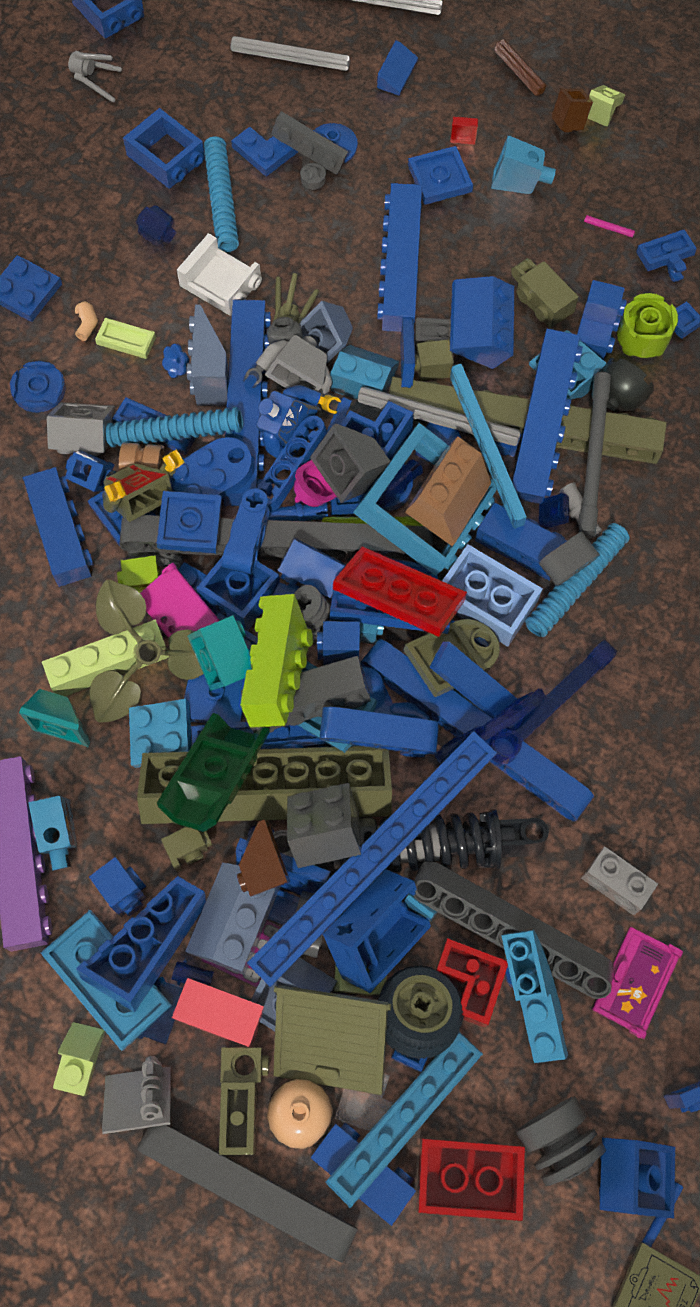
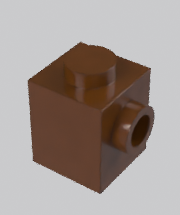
(571, 109)

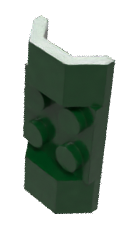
(210, 774)

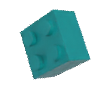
(221, 652)

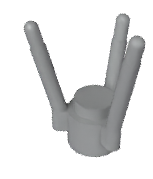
(84, 64)

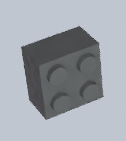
(323, 825)

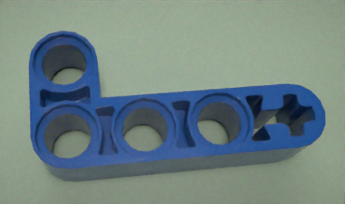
(378, 730)

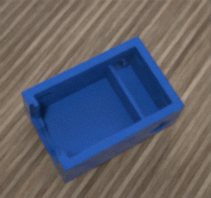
(375, 931)

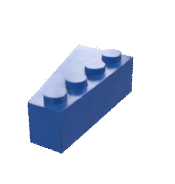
(140, 951)

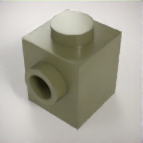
(433, 360)

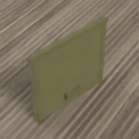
(330, 1039)

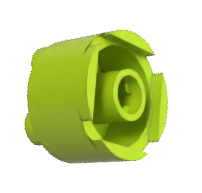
(647, 326)

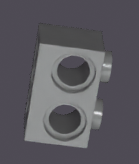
(619, 881)

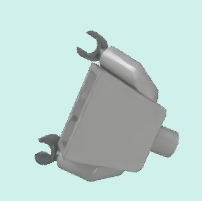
(294, 364)

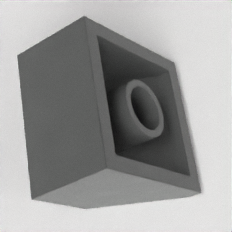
(349, 461)

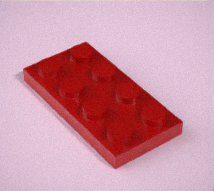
(400, 591)

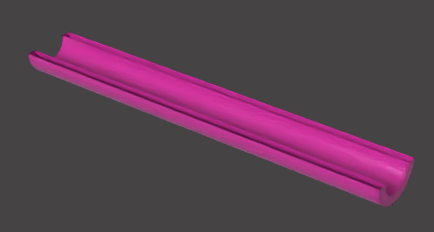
(610, 226)

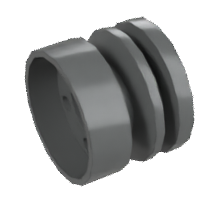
(562, 1143)

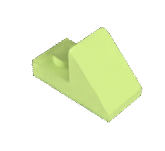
(604, 104)
(78, 1058)

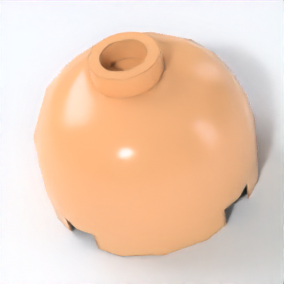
(299, 1113)

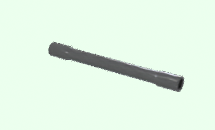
(589, 510)

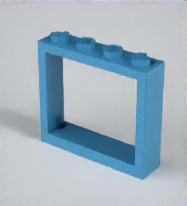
(431, 448)

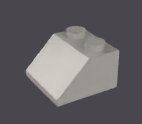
(79, 427)

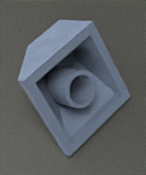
(328, 327)

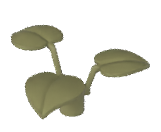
(116, 610)

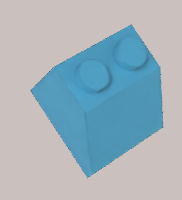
(359, 369)

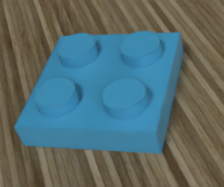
(159, 729)

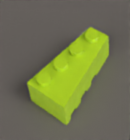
(275, 661)

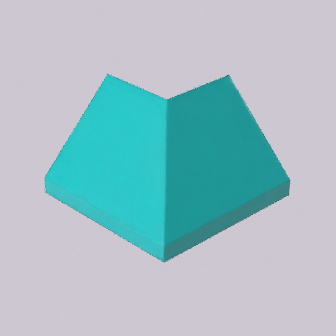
(55, 717)

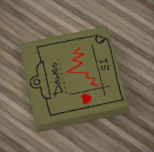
(657, 1282)

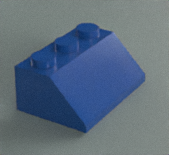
(482, 320)

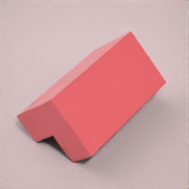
(218, 1013)

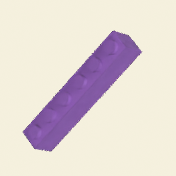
(21, 865)

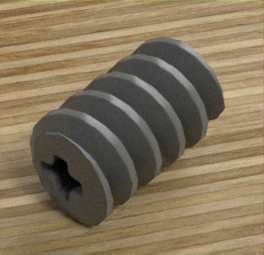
(313, 608)

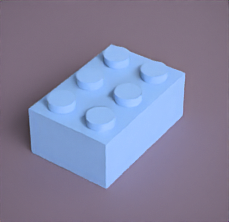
(493, 593)

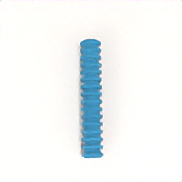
(221, 194)
(174, 427)
(564, 595)

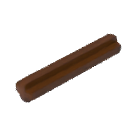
(520, 67)

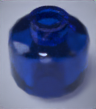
(156, 225)

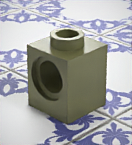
(229, 1061)

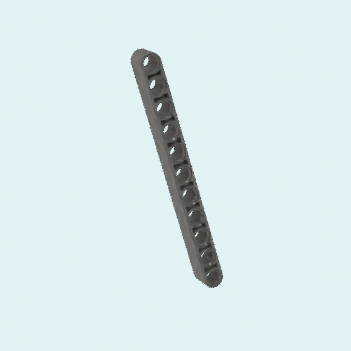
(334, 539)

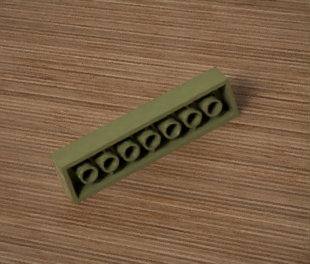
(280, 775)

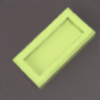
(125, 338)

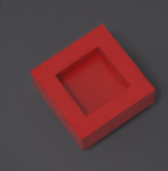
(464, 130)

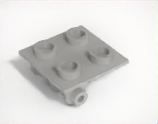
(137, 1098)

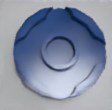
(38, 386)

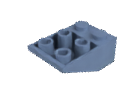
(208, 364)

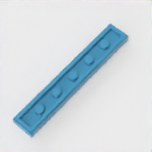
(487, 446)
(402, 1120)

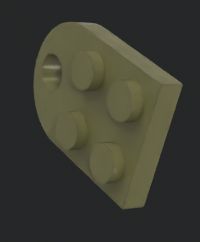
(461, 635)

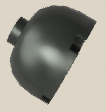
(627, 386)

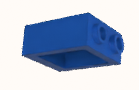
(111, 20)
(151, 131)

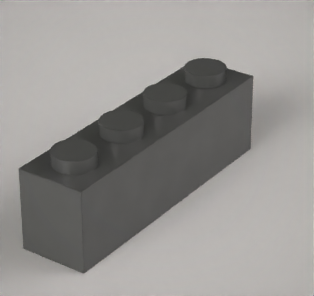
(332, 685)

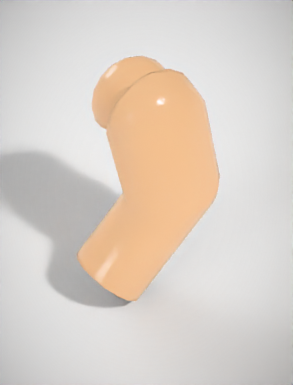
(88, 318)

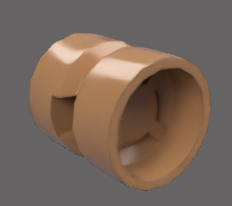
(148, 456)

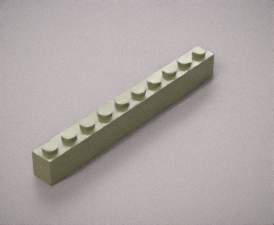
(623, 434)

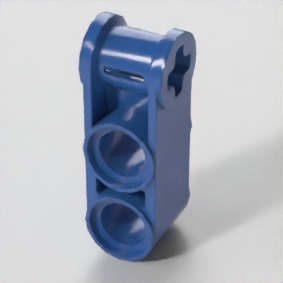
(247, 532)

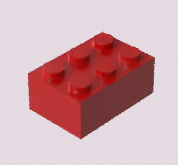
(470, 1179)

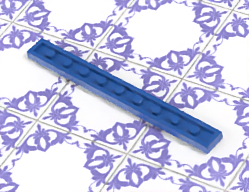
(376, 855)

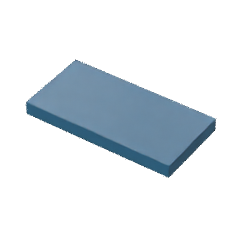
(80, 944)

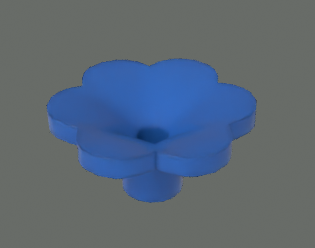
(175, 360)

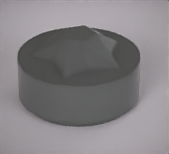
(313, 176)

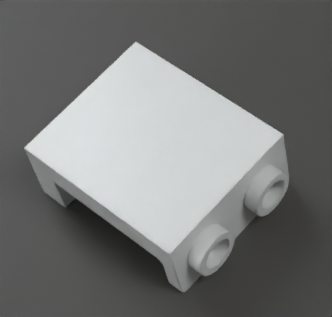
(217, 275)

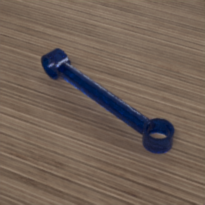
(593, 664)

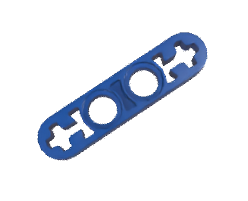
(291, 463)

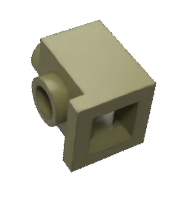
(186, 846)

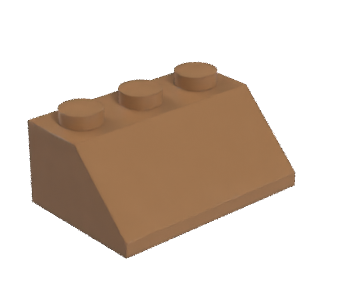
(451, 491)

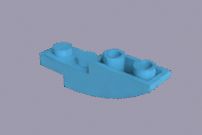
(537, 994)

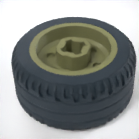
(423, 1011)

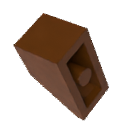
(262, 862)

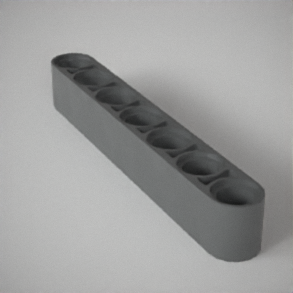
(493, 917)
(249, 1190)

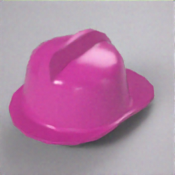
(311, 486)

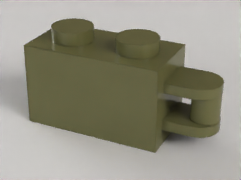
(544, 292)

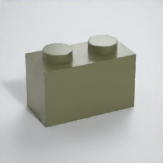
(238, 1118)

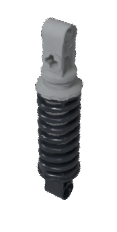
(487, 839)

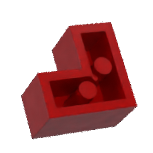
(480, 975)

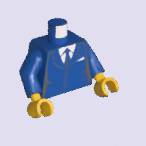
(285, 412)

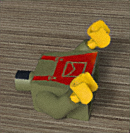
(139, 487)

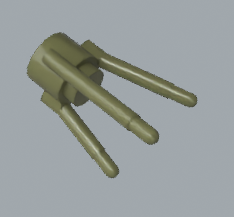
(289, 309)

